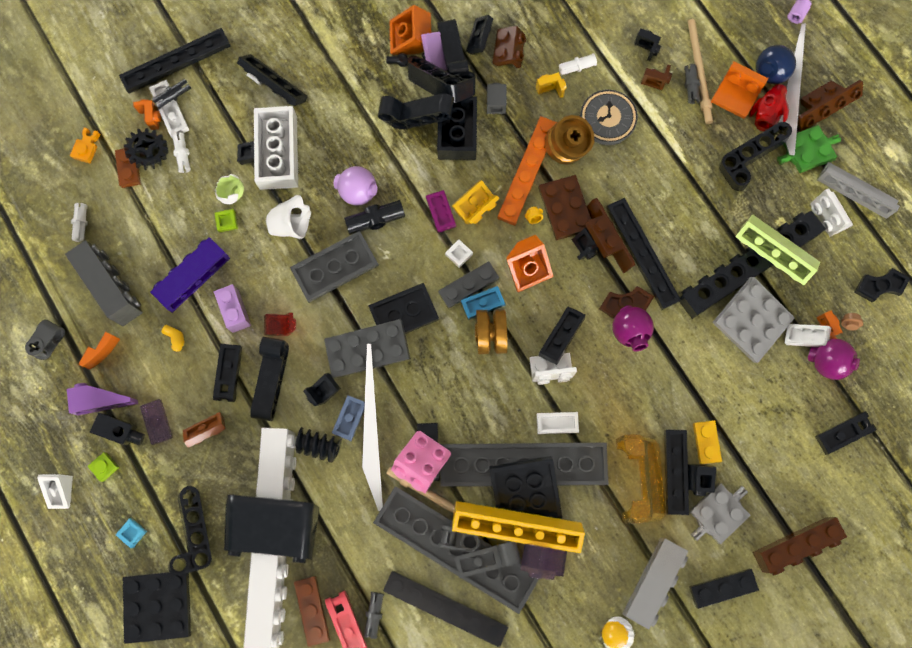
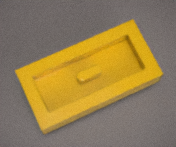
(707, 442)

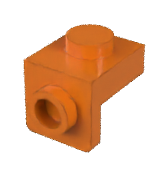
(151, 112)
(831, 320)

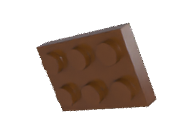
(564, 206)

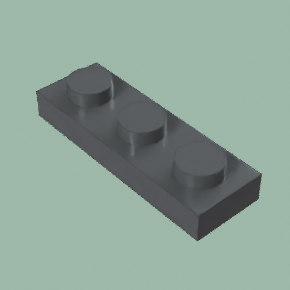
(468, 285)

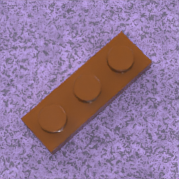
(311, 611)

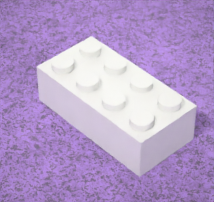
(275, 148)

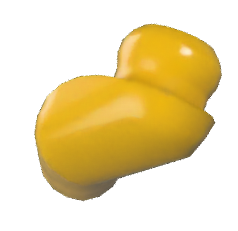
(176, 336)

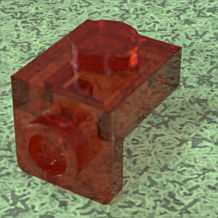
(279, 324)

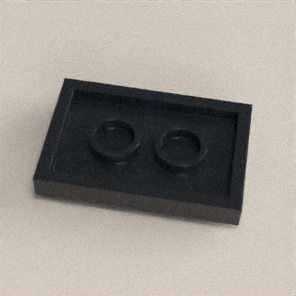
(410, 306)

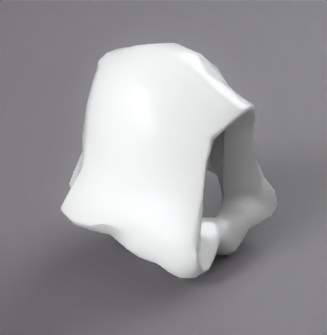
(284, 224)

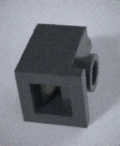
(701, 479)

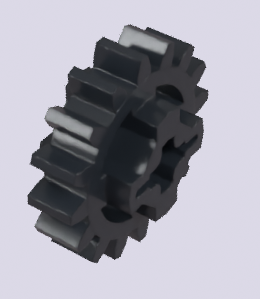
(137, 152)

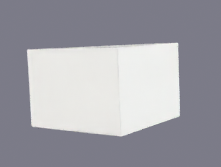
(56, 490)

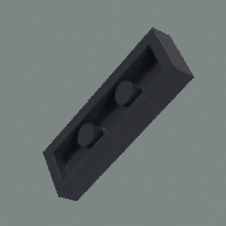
(562, 335)
(724, 588)

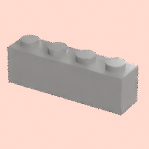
(655, 583)

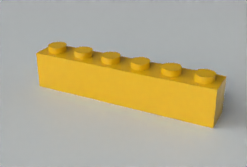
(518, 527)

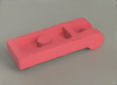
(345, 622)

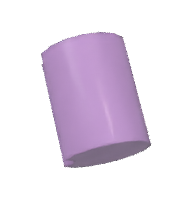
(799, 11)

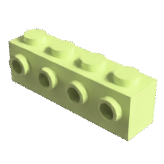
(778, 250)

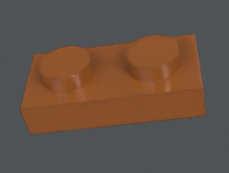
(127, 173)
(198, 432)

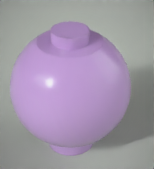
(356, 185)

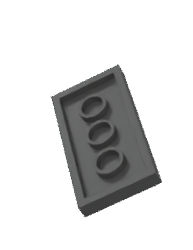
(334, 266)
(349, 350)

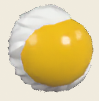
(618, 633)

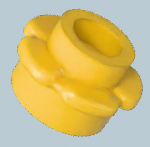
(534, 215)

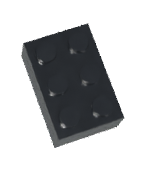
(459, 134)

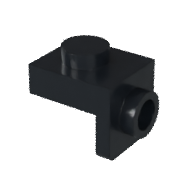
(648, 41)
(585, 245)
(322, 390)

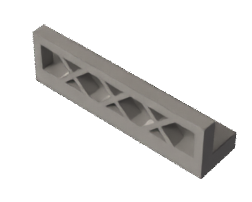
(858, 190)

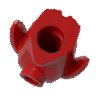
(771, 108)

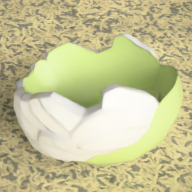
(229, 189)

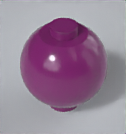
(633, 327)
(835, 359)

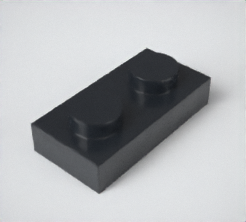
(479, 34)

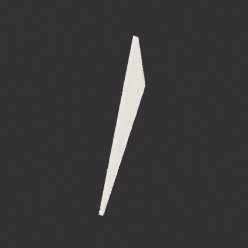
(793, 92)
(371, 461)

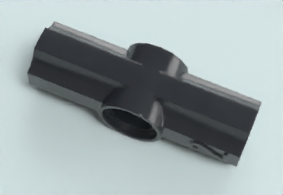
(374, 217)

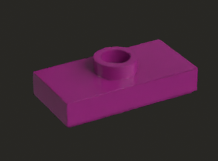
(440, 211)

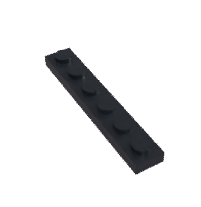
(174, 60)
(643, 254)
(446, 609)

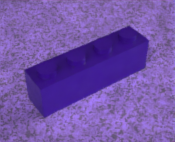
(189, 275)

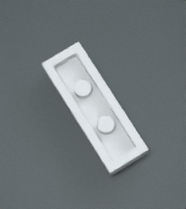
(170, 112)

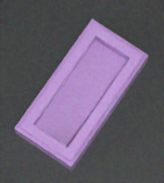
(433, 49)

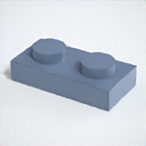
(349, 418)

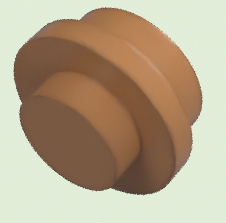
(852, 321)

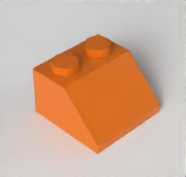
(407, 31)

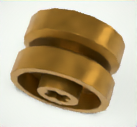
(569, 139)
(491, 331)

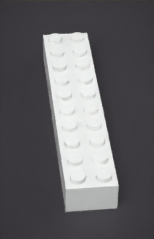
(268, 571)

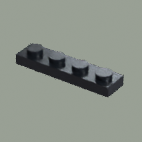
(271, 79)
(676, 472)

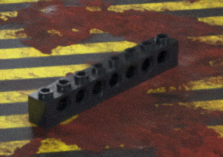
(694, 305)

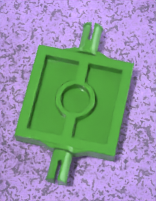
(811, 149)

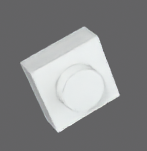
(458, 253)

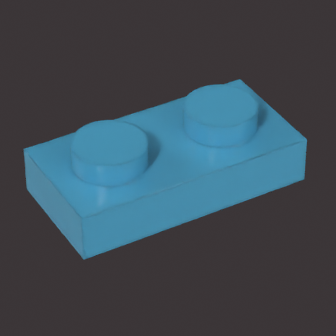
(486, 300)

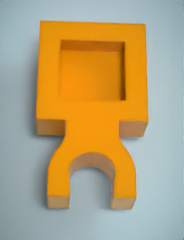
(85, 148)

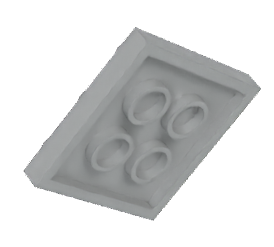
(753, 320)

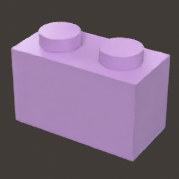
(232, 308)

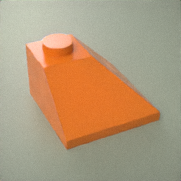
(529, 263)

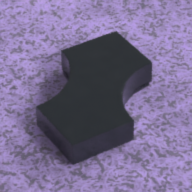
(872, 287)

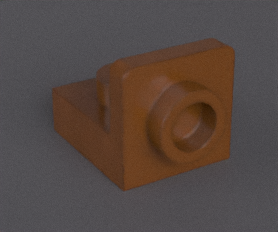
(656, 79)

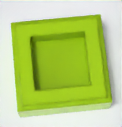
(226, 220)

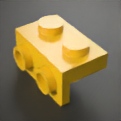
(475, 203)

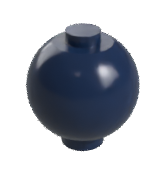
(776, 64)

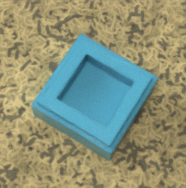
(131, 533)

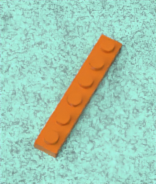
(526, 173)

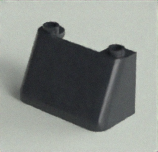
(270, 527)

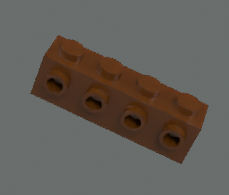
(799, 545)

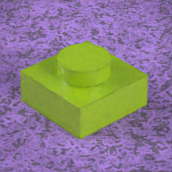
(103, 467)

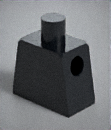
(110, 428)

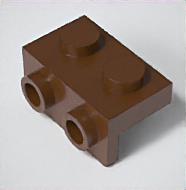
(509, 46)

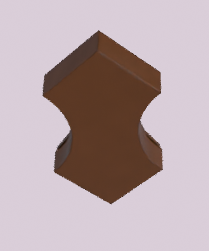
(636, 298)

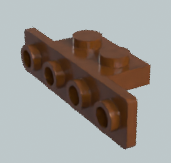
(826, 101)
(606, 236)

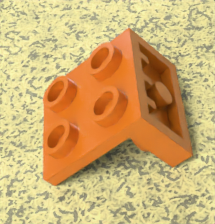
(739, 90)

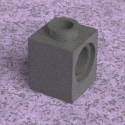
(496, 98)

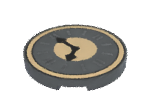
(610, 115)

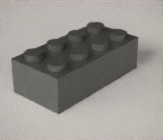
(104, 283)

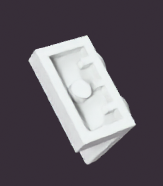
(831, 213)
(544, 371)

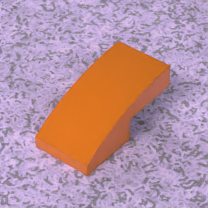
(93, 357)

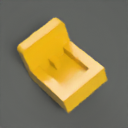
(551, 82)

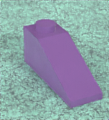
(88, 399)

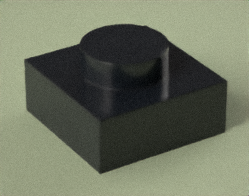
(245, 153)

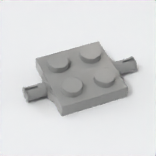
(719, 513)

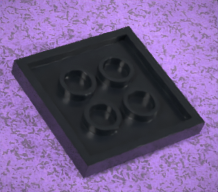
(527, 487)
(156, 607)

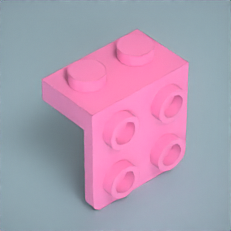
(420, 461)

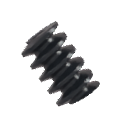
(317, 446)

